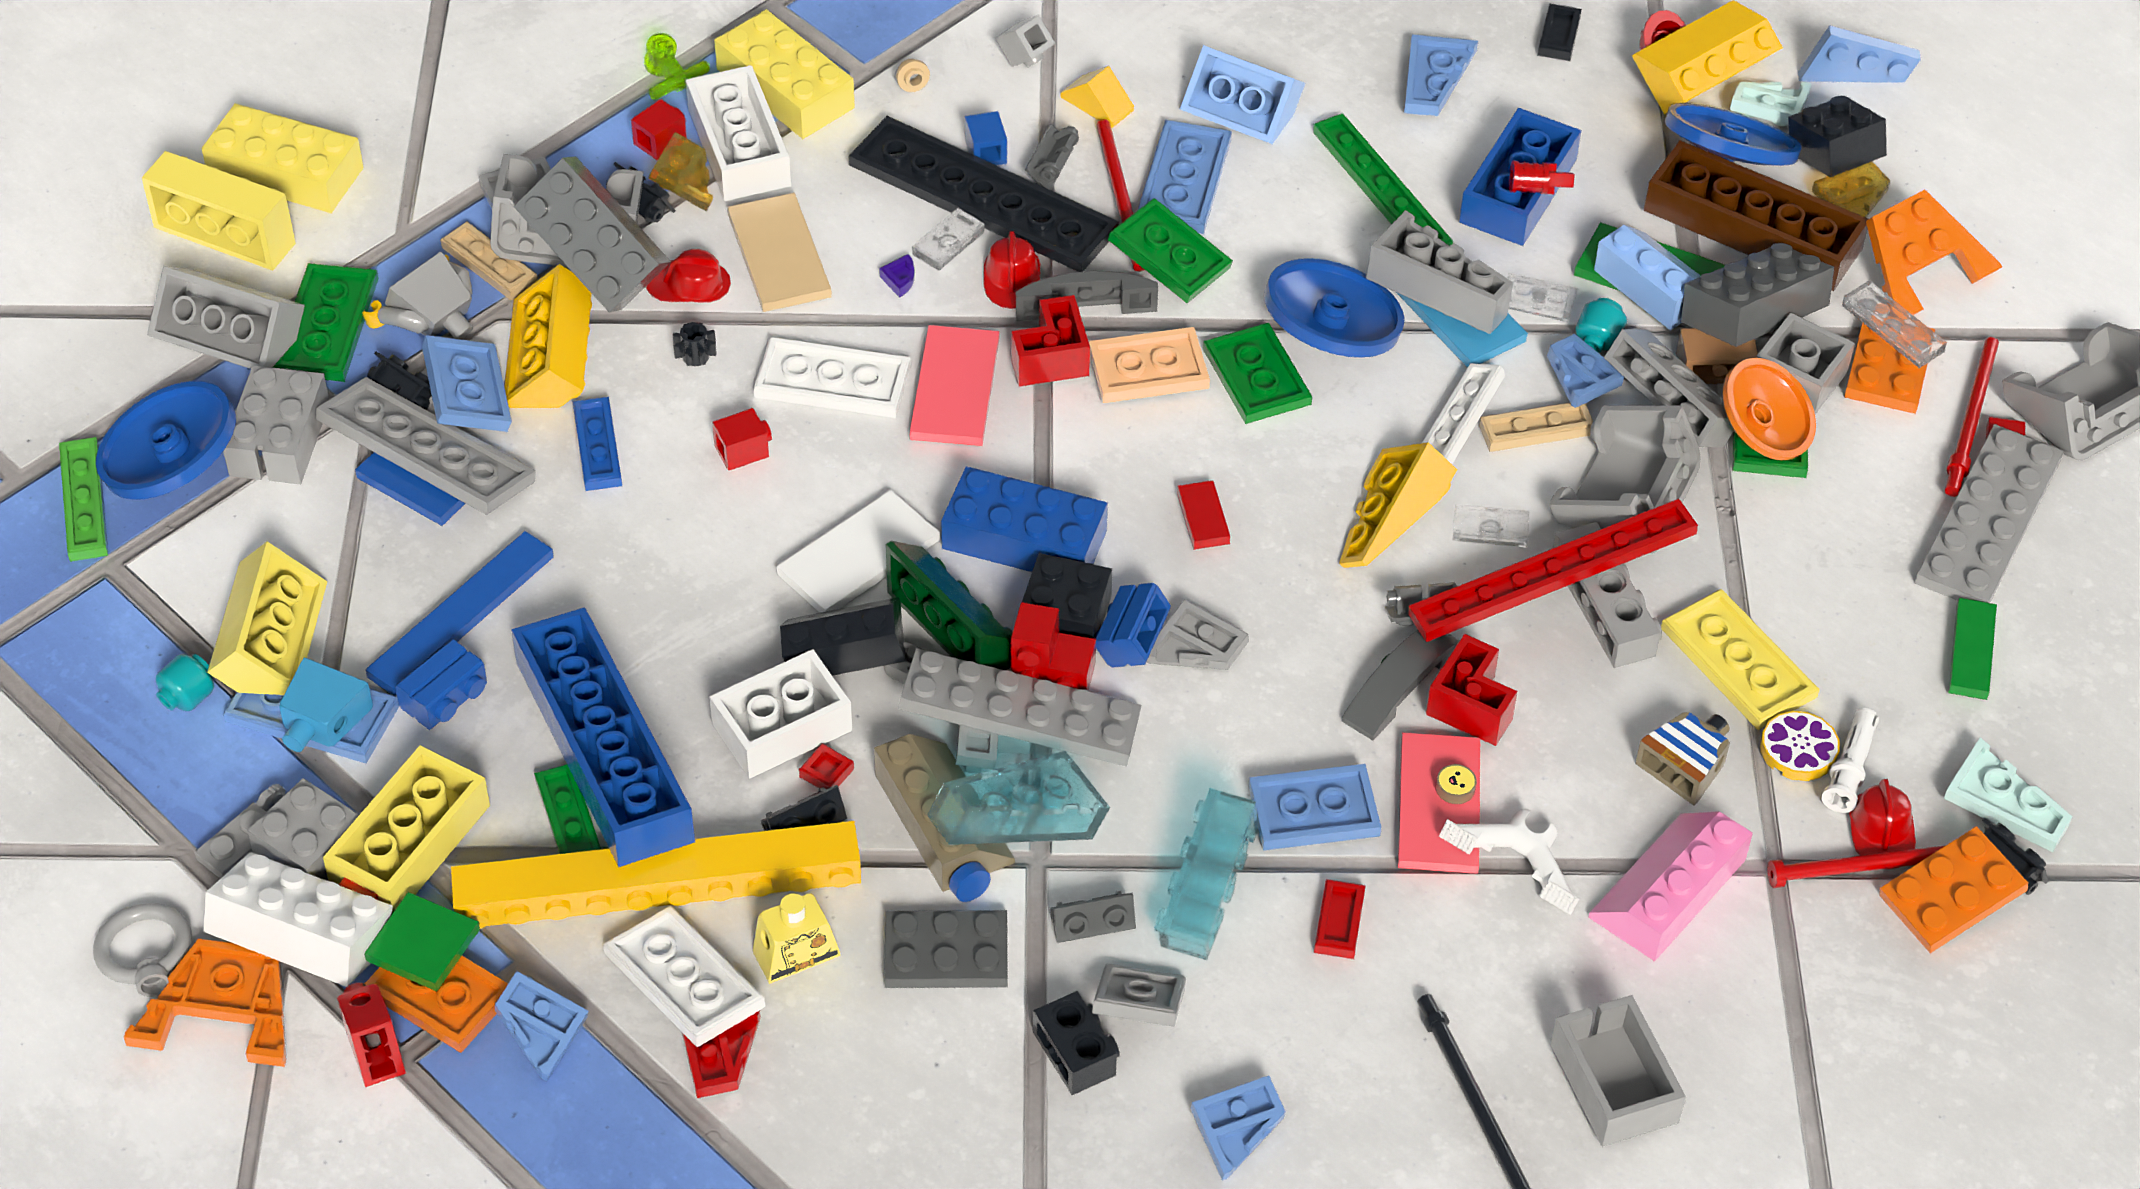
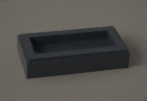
(1559, 32)

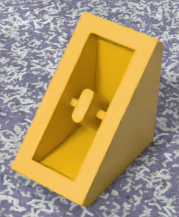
(1100, 96)

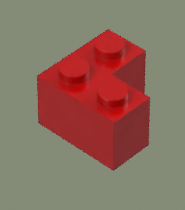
(1053, 349)
(1049, 655)
(1468, 695)

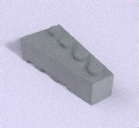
(1438, 275)

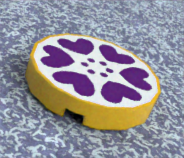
(1799, 745)

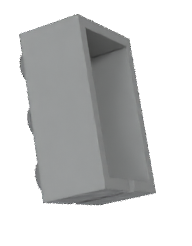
(279, 420)
(1617, 1071)

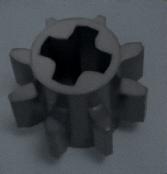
(694, 344)

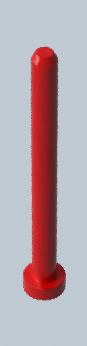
(1780, 873)

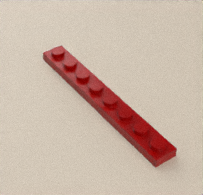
(1552, 570)

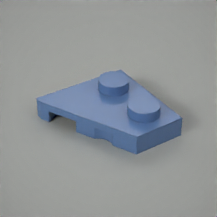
(1582, 370)
(539, 1021)

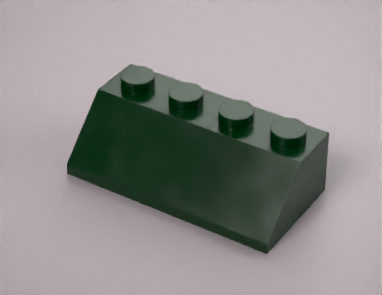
(945, 607)

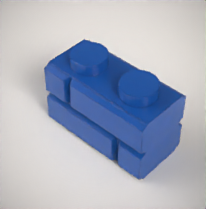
(1132, 625)
(441, 685)

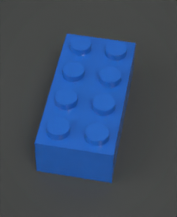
(1487, 199)
(1017, 520)

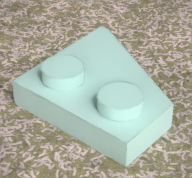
(1769, 100)

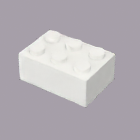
(781, 713)

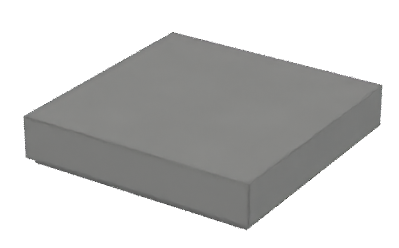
(1139, 994)

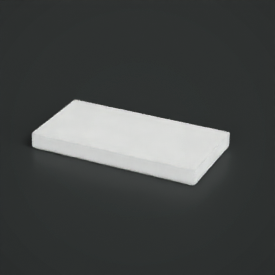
(832, 377)
(854, 553)
(684, 976)

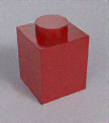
(656, 126)
(741, 438)

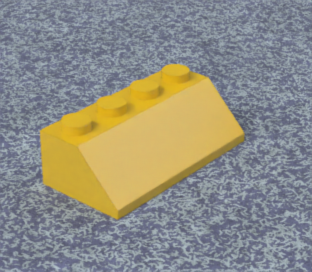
(1705, 53)
(548, 342)

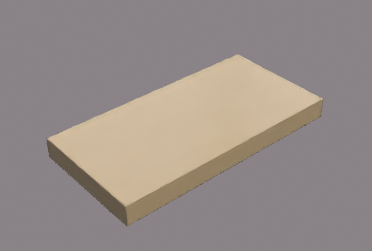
(779, 252)

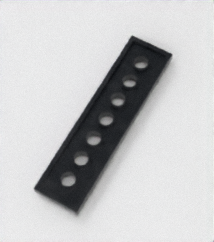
(977, 176)

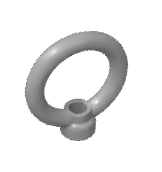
(150, 974)

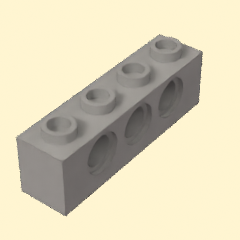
(1670, 383)
(1614, 609)

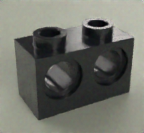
(1068, 1044)

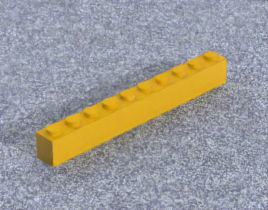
(696, 872)

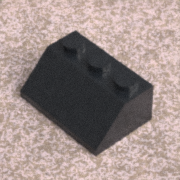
(848, 637)

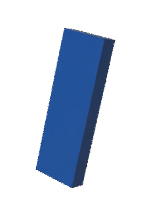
(597, 444)
(408, 489)

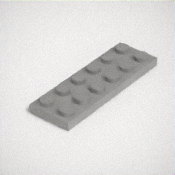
(426, 449)
(1989, 516)
(1020, 707)

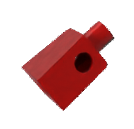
(367, 1014)

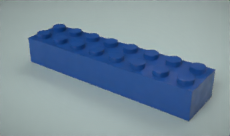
(603, 737)

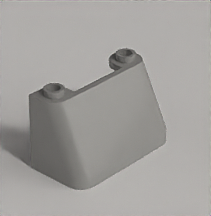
(511, 233)
(2090, 402)
(1641, 464)

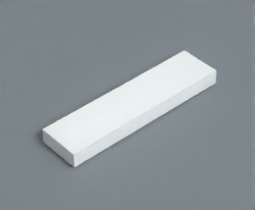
(1464, 409)

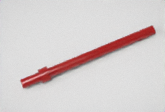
(1116, 175)
(1959, 462)

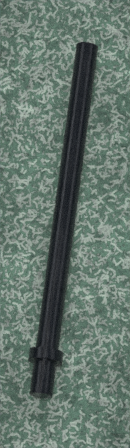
(1437, 1022)

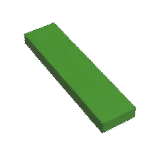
(83, 500)

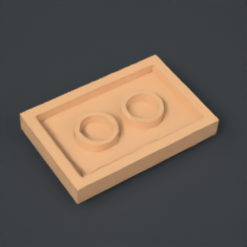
(1148, 364)

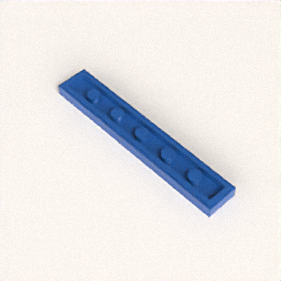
(461, 610)

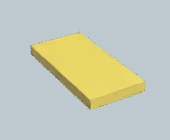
(1739, 658)

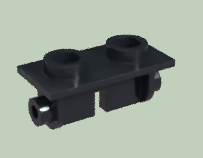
(652, 199)
(393, 373)
(817, 809)
(2026, 862)

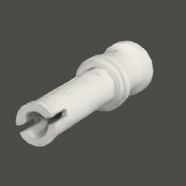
(1848, 771)

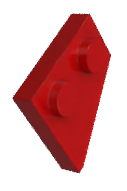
(721, 1061)

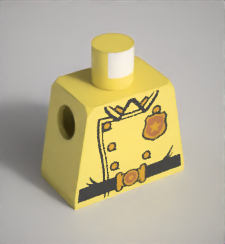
(793, 937)

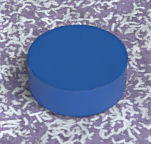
(969, 881)

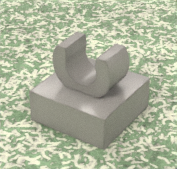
(976, 749)

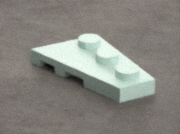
(1999, 795)

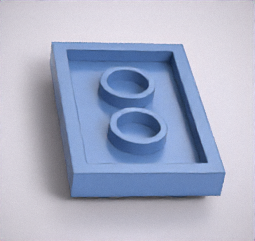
(466, 383)
(1315, 807)

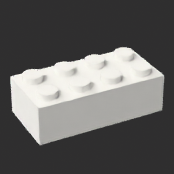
(738, 133)
(295, 918)

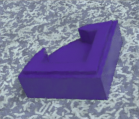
(899, 275)

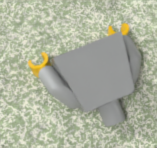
(427, 300)

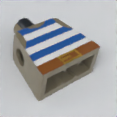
(1686, 754)

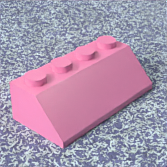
(1673, 881)

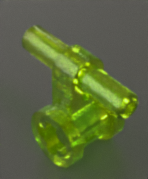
(661, 61)

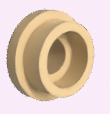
(907, 69)

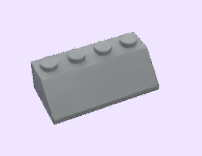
(223, 318)

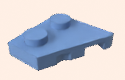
(1237, 1121)

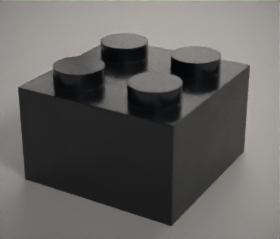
(1838, 135)
(1076, 588)

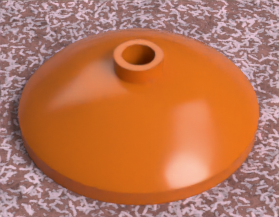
(1769, 409)

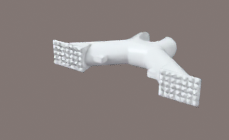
(1525, 842)

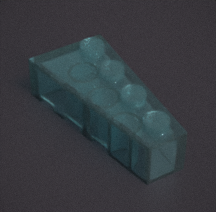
(1020, 803)
(1207, 874)

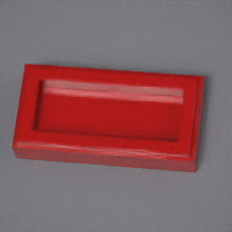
(1203, 514)
(1339, 919)

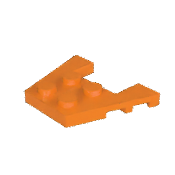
(1916, 236)
(220, 984)

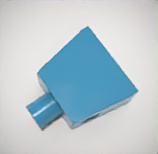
(322, 705)

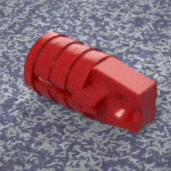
(1538, 178)

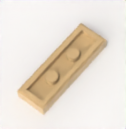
(475, 252)
(1535, 426)

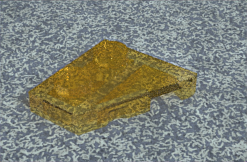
(684, 171)
(1855, 189)

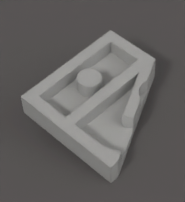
(1197, 640)

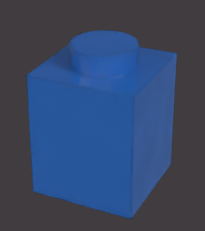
(986, 137)

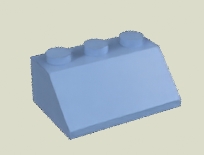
(1241, 95)
(1645, 273)

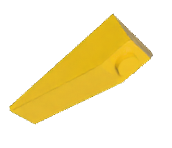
(1400, 491)

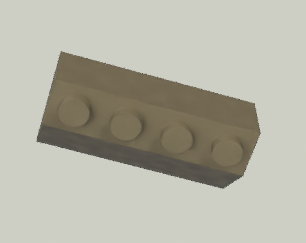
(911, 777)

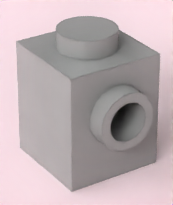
(1025, 41)

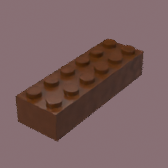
(1751, 209)

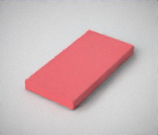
(955, 385)
(1424, 812)

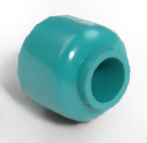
(1601, 323)
(184, 682)

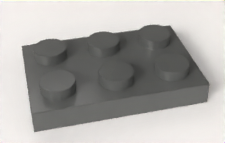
(946, 949)

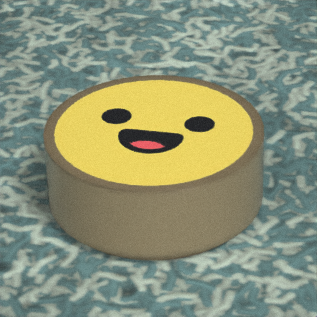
(1456, 784)

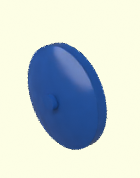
(1732, 135)
(1334, 308)
(166, 440)

